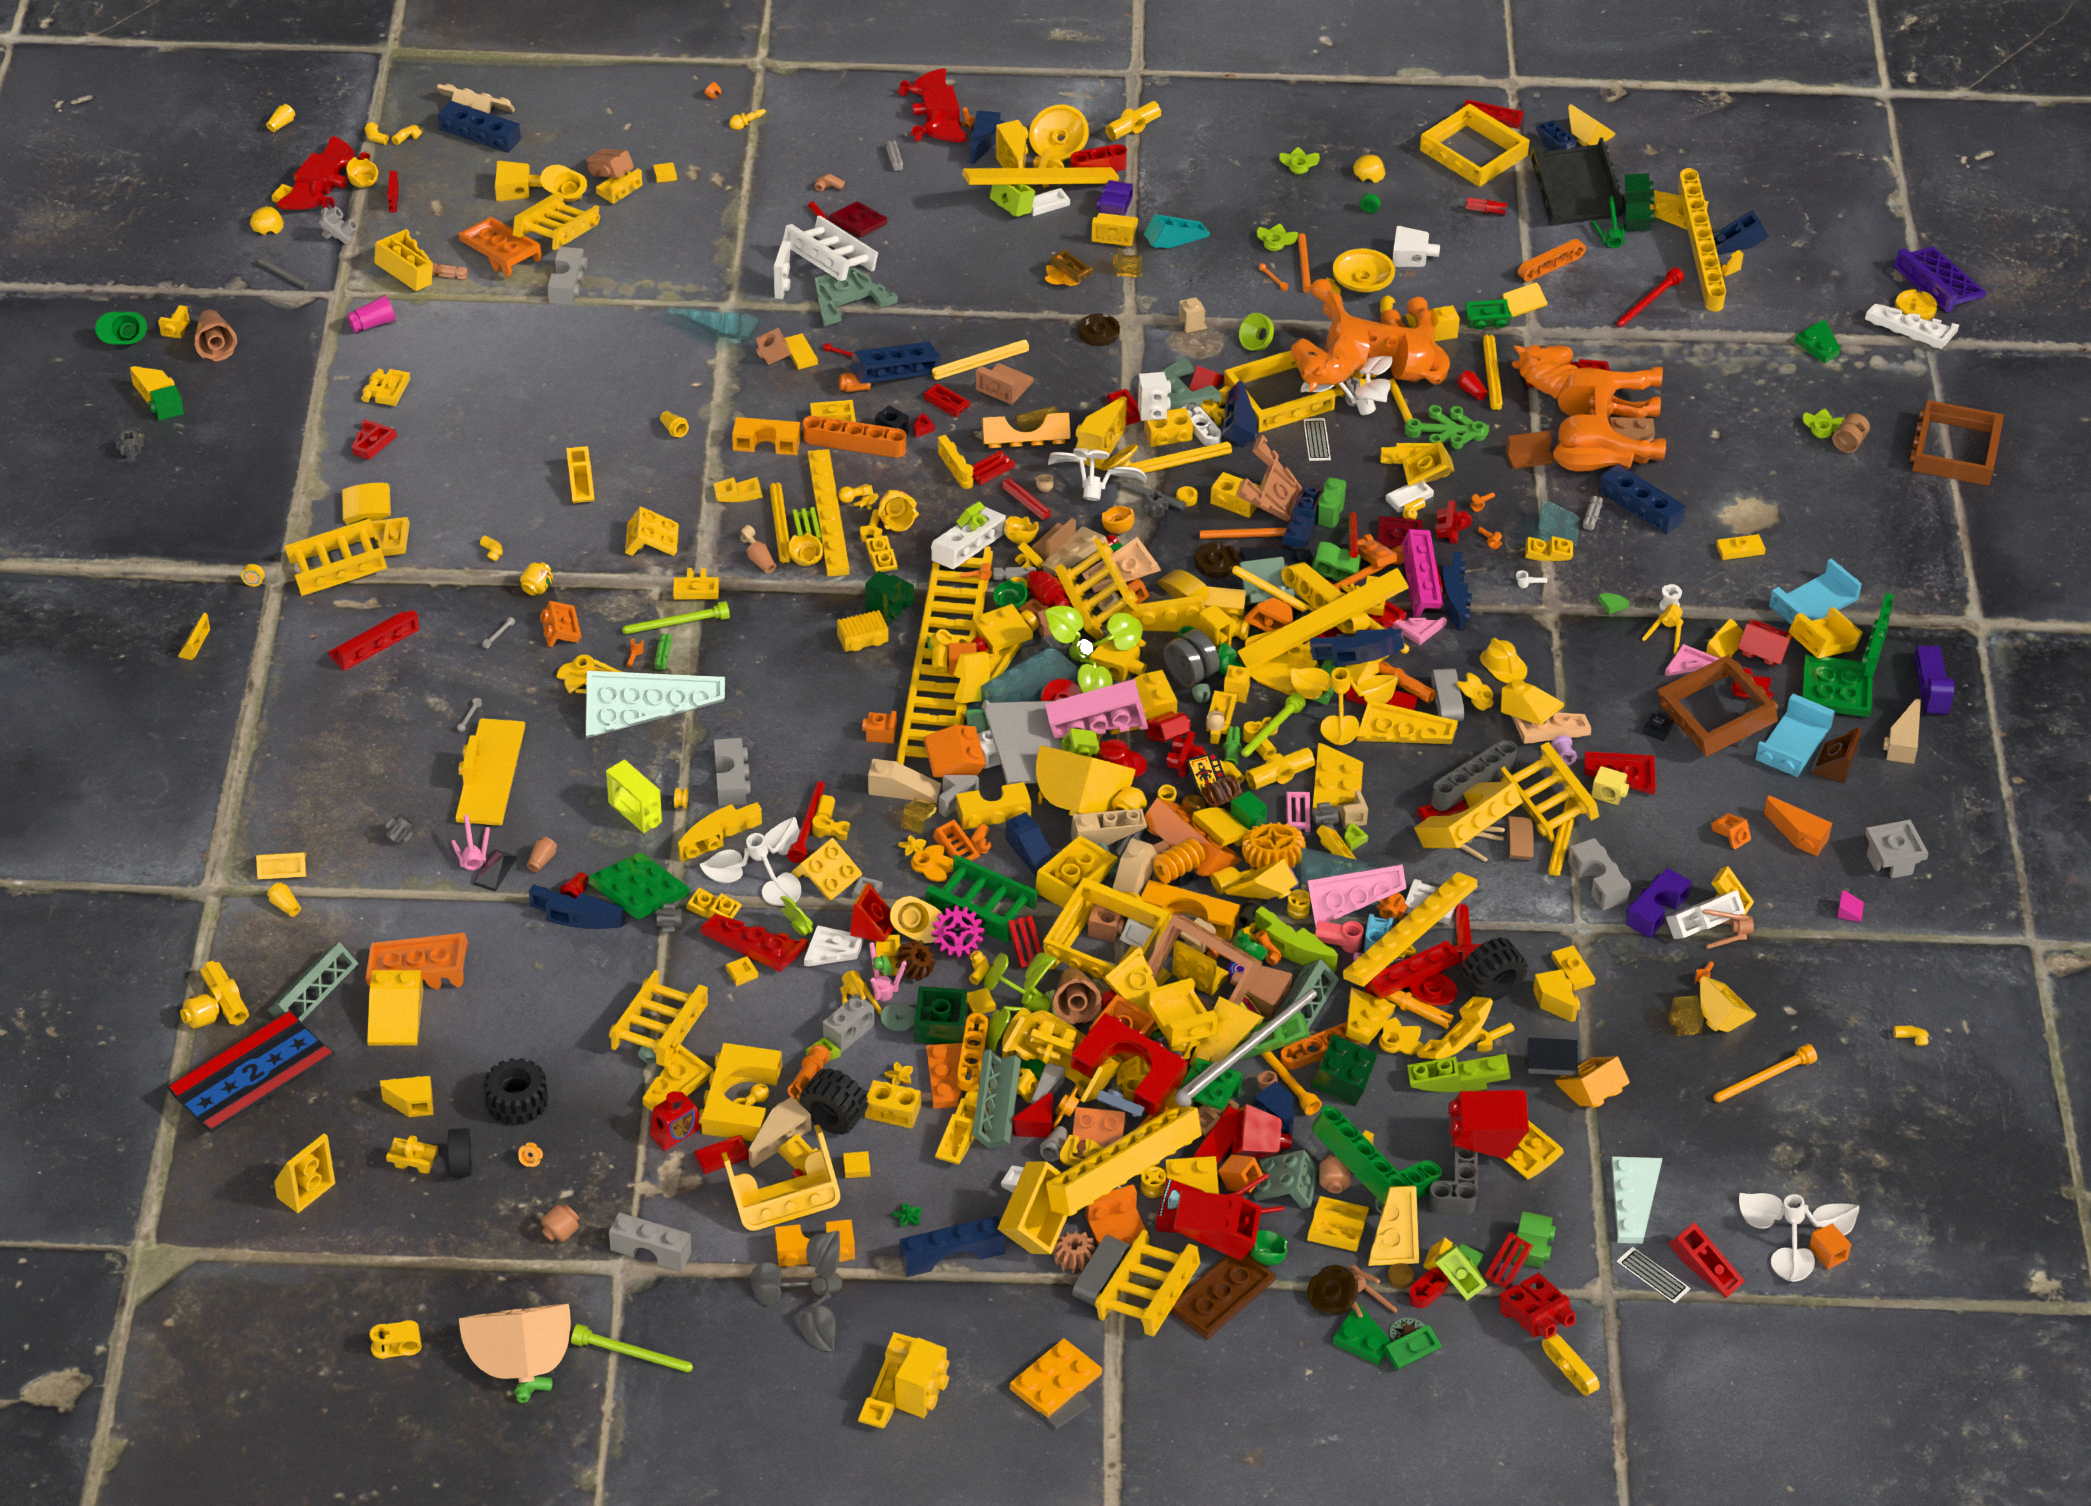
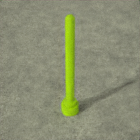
(718, 611)
(1294, 704)
(583, 1336)

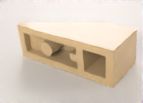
(1903, 736)
(898, 781)
(1135, 867)
(781, 1125)

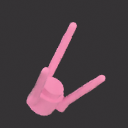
(472, 856)
(882, 985)

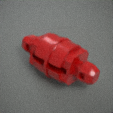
(1047, 589)

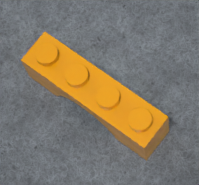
(998, 431)
(1176, 900)

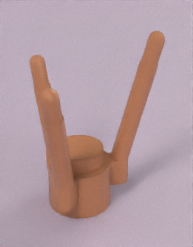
(1739, 924)
(1360, 1277)

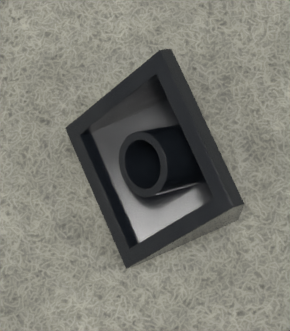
(1552, 1056)

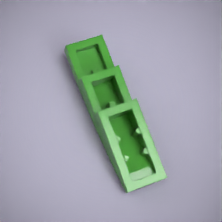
(1289, 1032)

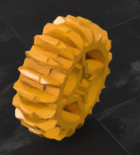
(1272, 843)

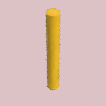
(1400, 400)

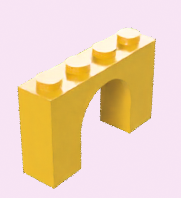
(1486, 805)
(734, 1066)

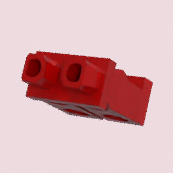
(1538, 1308)

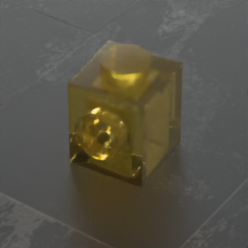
(1686, 1015)

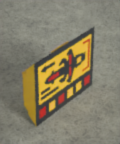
(1205, 770)

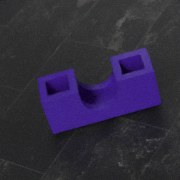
(1666, 889)

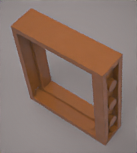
(1960, 417)
(1730, 732)

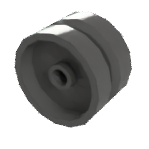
(1191, 658)

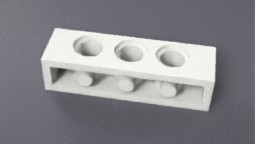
(962, 543)

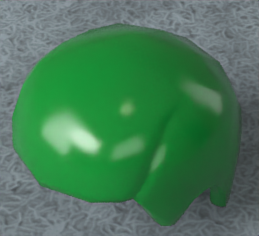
(1010, 593)
(1227, 657)
(1249, 946)
(1269, 1248)

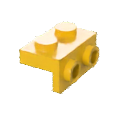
(617, 188)

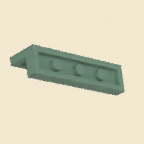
(1310, 979)
(306, 981)
(999, 1102)

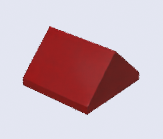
(871, 916)

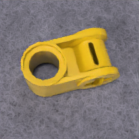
(398, 1339)

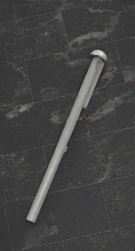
(1184, 1095)

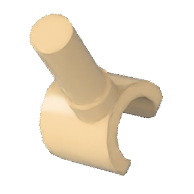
(747, 534)

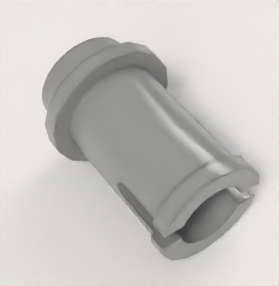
(1351, 387)

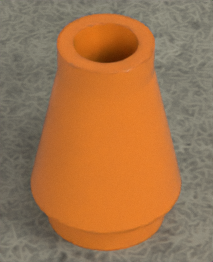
(849, 383)

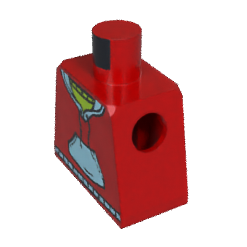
(1169, 1203)

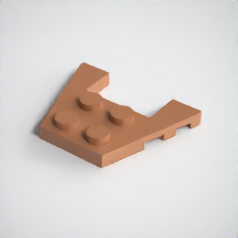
(1278, 489)

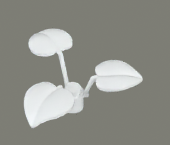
(1371, 391)
(1092, 485)
(727, 864)
(1762, 1210)

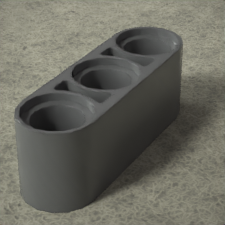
(1100, 1269)

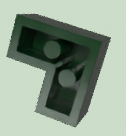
(1638, 199)
(888, 595)

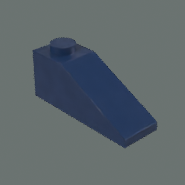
(983, 133)
(1740, 234)
(1239, 416)
(1028, 842)

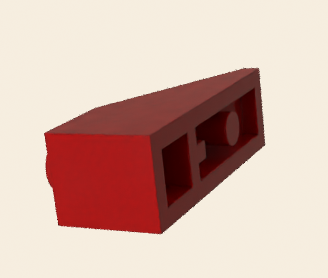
(1705, 1259)

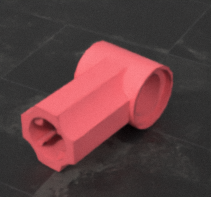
(1347, 936)

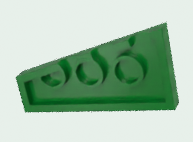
(1877, 636)

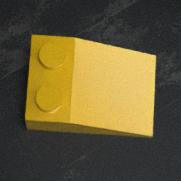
(1011, 144)
(1103, 429)
(1154, 695)
(1065, 871)
(395, 1007)
(306, 1175)

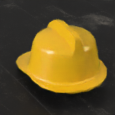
(563, 180)
(1503, 661)
(915, 918)

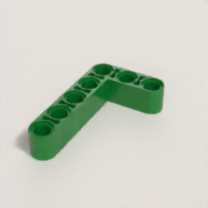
(1366, 1161)

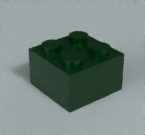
(940, 1015)
(1344, 1070)

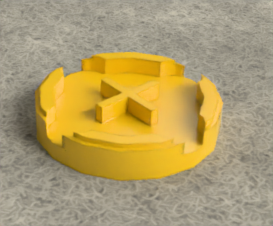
(1918, 303)

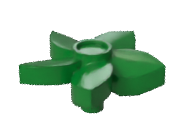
(908, 1215)

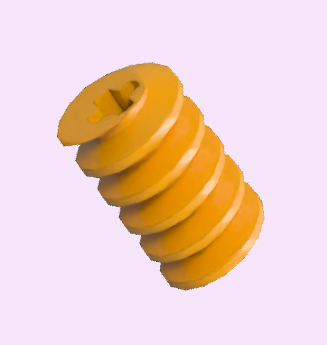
(1178, 860)

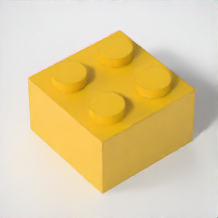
(921, 1378)

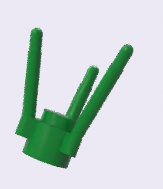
(1614, 237)

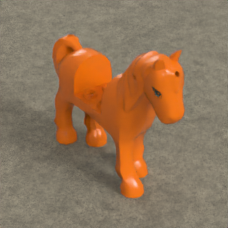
(1355, 340)
(1587, 396)

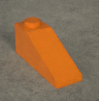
(1799, 827)

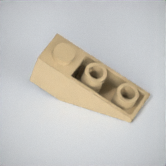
(1107, 826)

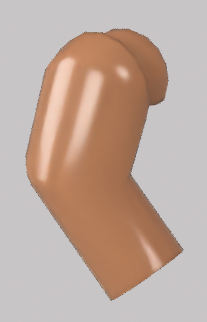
(827, 181)

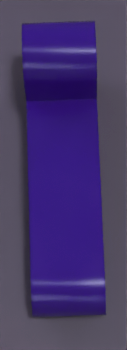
(1935, 688)

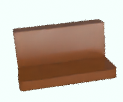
(1529, 449)

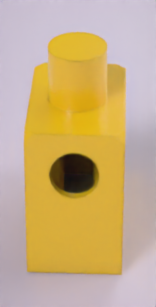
(514, 181)
(1118, 662)

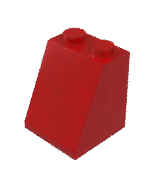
(1489, 1121)

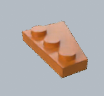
(943, 1070)

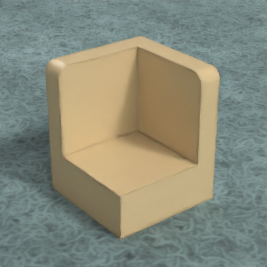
(1354, 812)

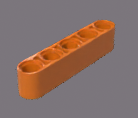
(854, 436)

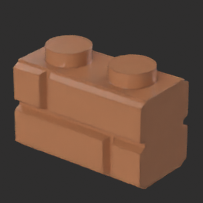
(609, 163)

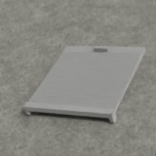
(1017, 734)

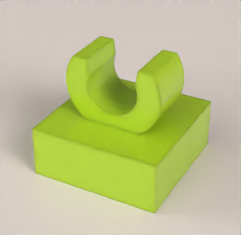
(973, 517)

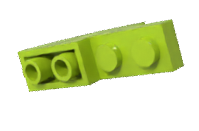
(1298, 946)
(1455, 1076)

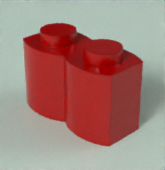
(1167, 726)

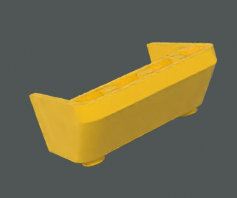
(1022, 1042)
(788, 1198)

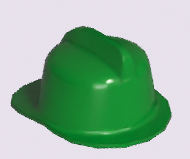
(121, 328)

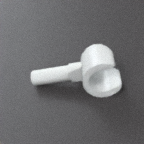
(1524, 579)

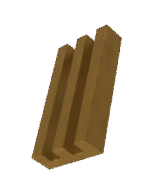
(1067, 266)

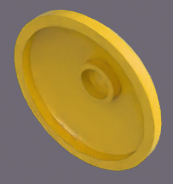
(1055, 123)
(1363, 270)

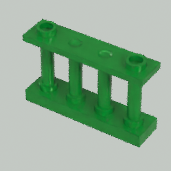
(982, 877)

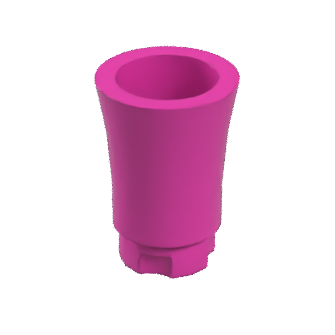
(371, 315)

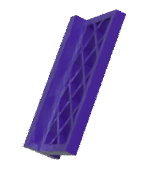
(1936, 285)

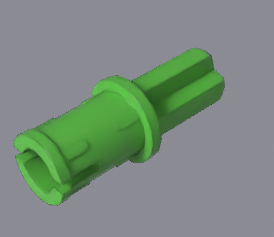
(1232, 745)

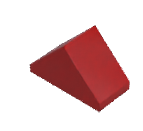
(1204, 378)
(1035, 1120)

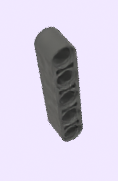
(1483, 768)

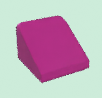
(1850, 907)

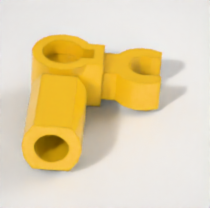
(1213, 409)
(940, 644)
(1251, 729)
(822, 823)

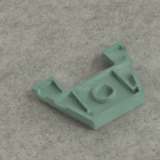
(835, 293)
(1180, 392)

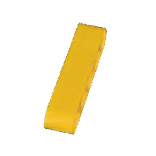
(1319, 592)

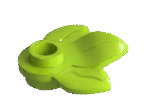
(1299, 161)
(1276, 237)
(1822, 424)
(799, 920)

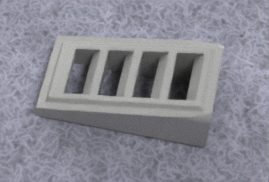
(1050, 1081)

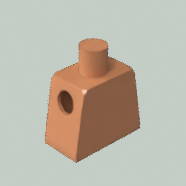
(1267, 989)

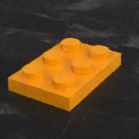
(1055, 1378)

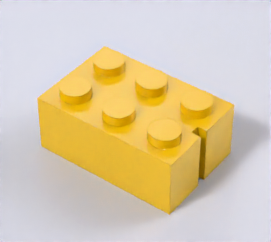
(1028, 1213)

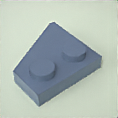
(1114, 1101)

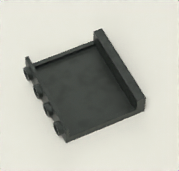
(1576, 183)

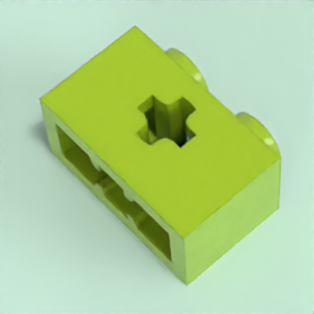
(1014, 198)

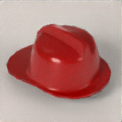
(1117, 752)

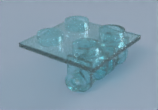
(1557, 523)

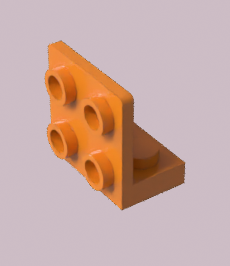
(1097, 1125)
(1115, 1215)

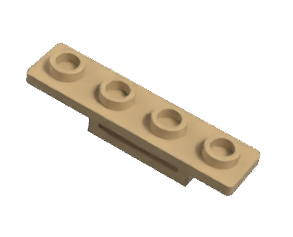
(480, 102)

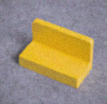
(281, 865)

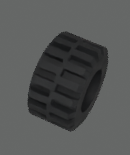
(1494, 969)
(510, 1077)
(834, 1101)

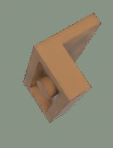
(1054, 539)

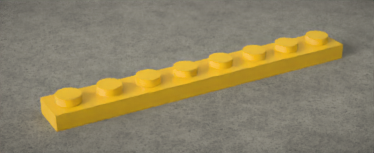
(828, 513)
(1410, 929)

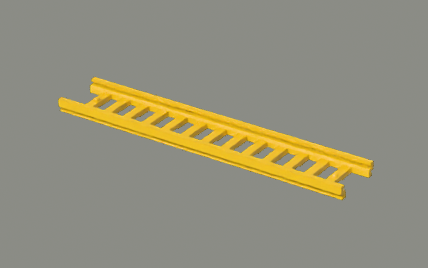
(922, 652)

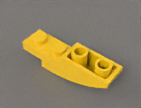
(711, 830)

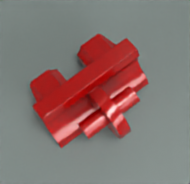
(1451, 522)
(1187, 751)

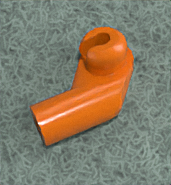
(979, 840)
(1274, 954)

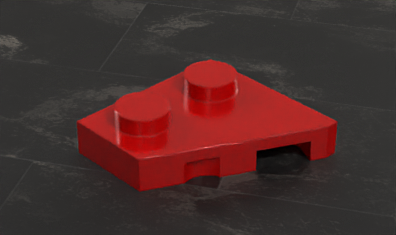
(372, 439)

